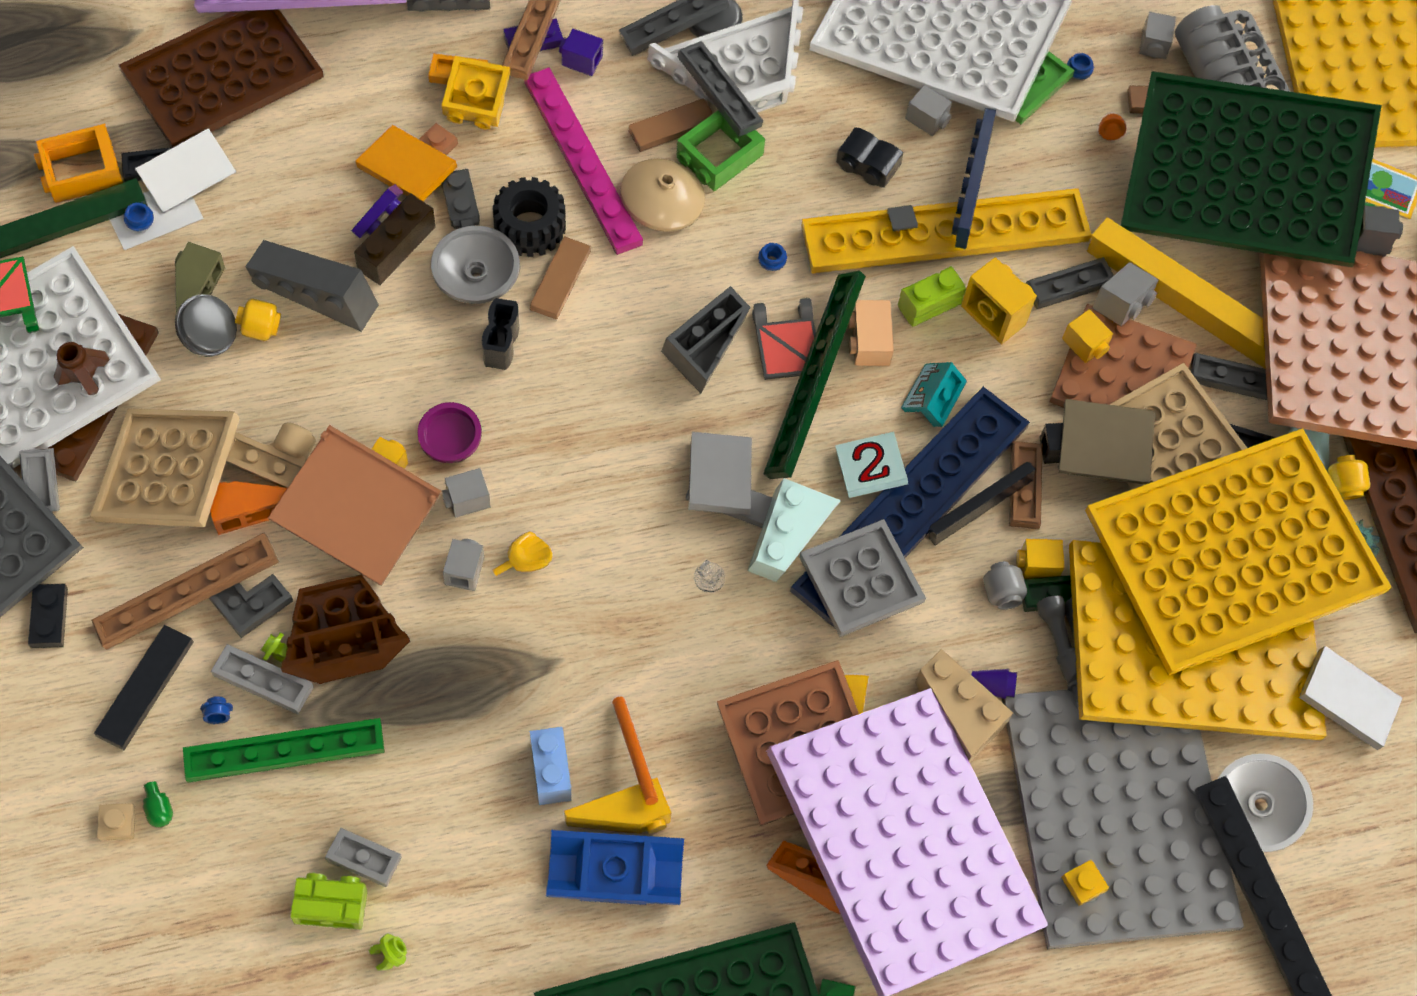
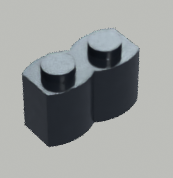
(869, 157)
(500, 333)

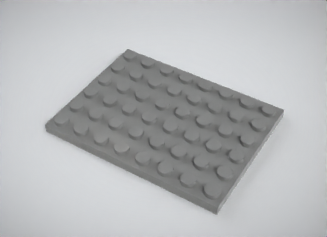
(1129, 807)

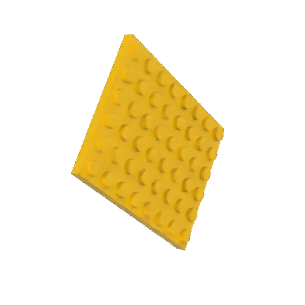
(1358, 55)
(1236, 550)
(1127, 683)

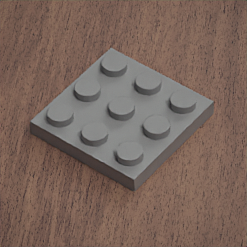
(862, 578)

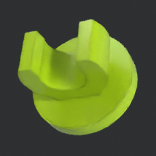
(275, 648)
(393, 950)

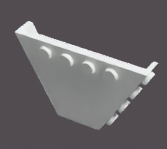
(752, 53)

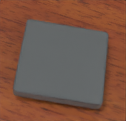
(902, 218)

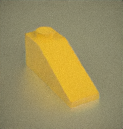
(622, 812)

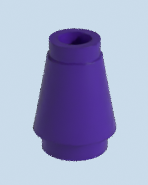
(997, 681)

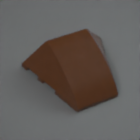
(340, 632)

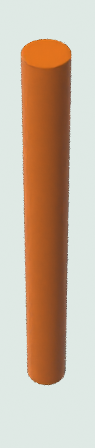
(635, 751)

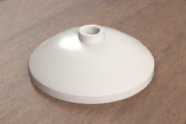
(1282, 788)

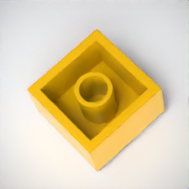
(998, 300)

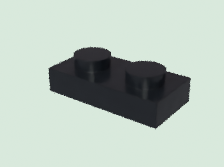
(48, 616)

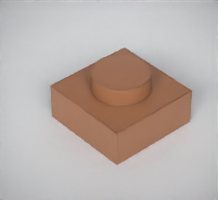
(440, 139)

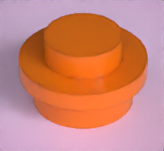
(1112, 127)

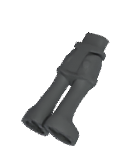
(1053, 612)

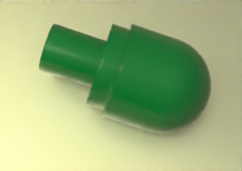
(156, 806)

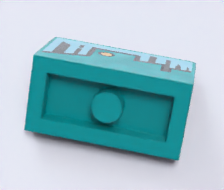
(935, 392)

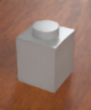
(1157, 35)
(929, 110)
(466, 493)
(463, 564)

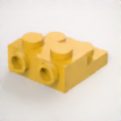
(475, 92)

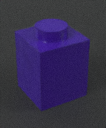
(581, 51)

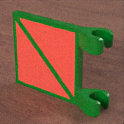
(16, 292)

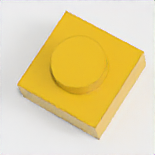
(1085, 882)

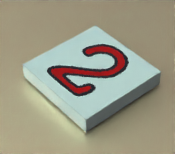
(871, 464)

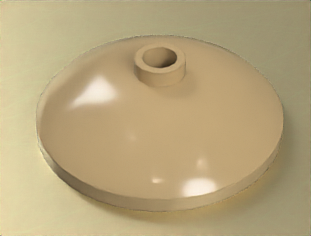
(662, 204)

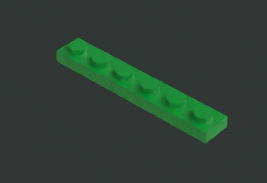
(283, 750)

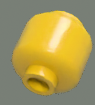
(258, 319)
(1350, 477)

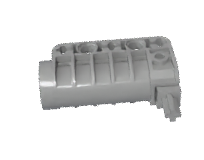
(1219, 51)

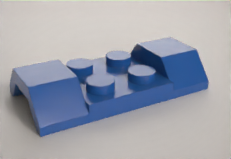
(615, 868)

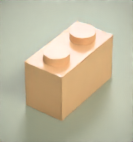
(871, 333)

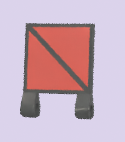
(784, 343)

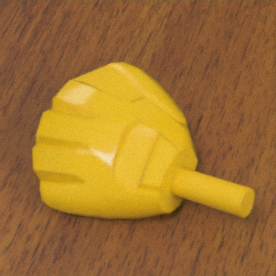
(526, 554)

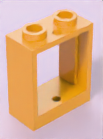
(71, 145)

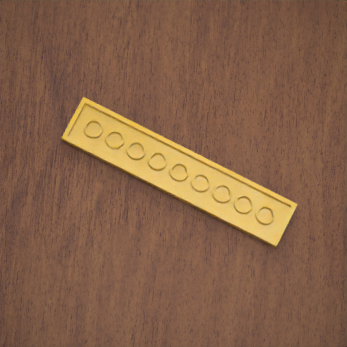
(997, 226)

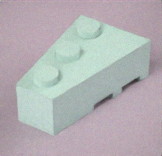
(789, 525)

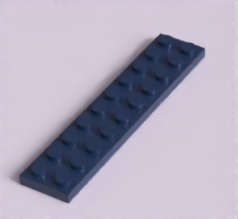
(936, 478)

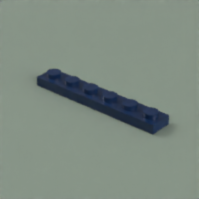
(971, 185)

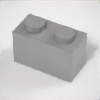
(1126, 294)

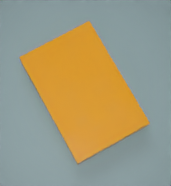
(406, 163)

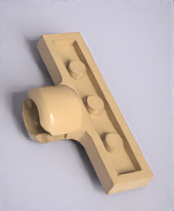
(273, 462)

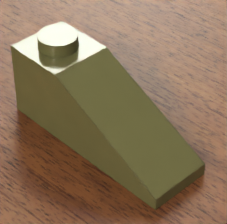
(196, 271)

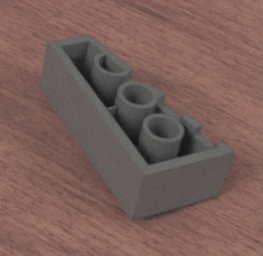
(314, 282)

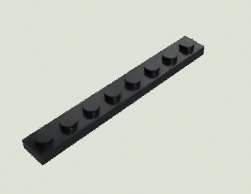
(1261, 889)

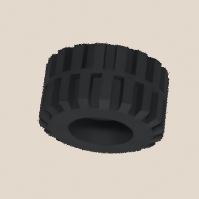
(536, 198)

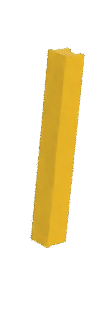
(1183, 290)

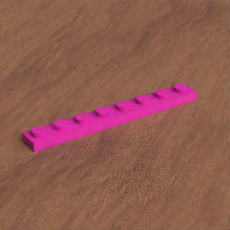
(583, 161)

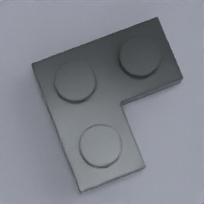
(251, 608)

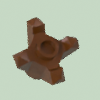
(79, 365)

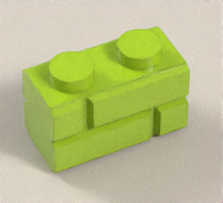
(931, 296)
(329, 902)

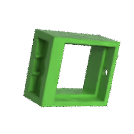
(715, 177)

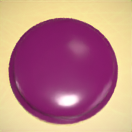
(449, 432)

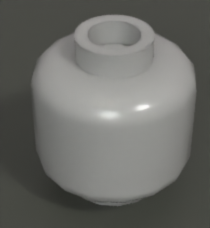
(1005, 585)

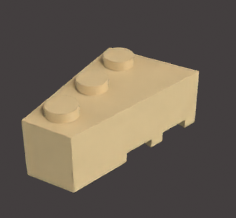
(966, 703)

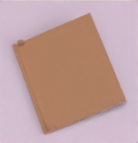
(355, 505)

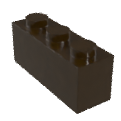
(395, 239)

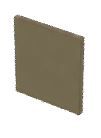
(1107, 441)

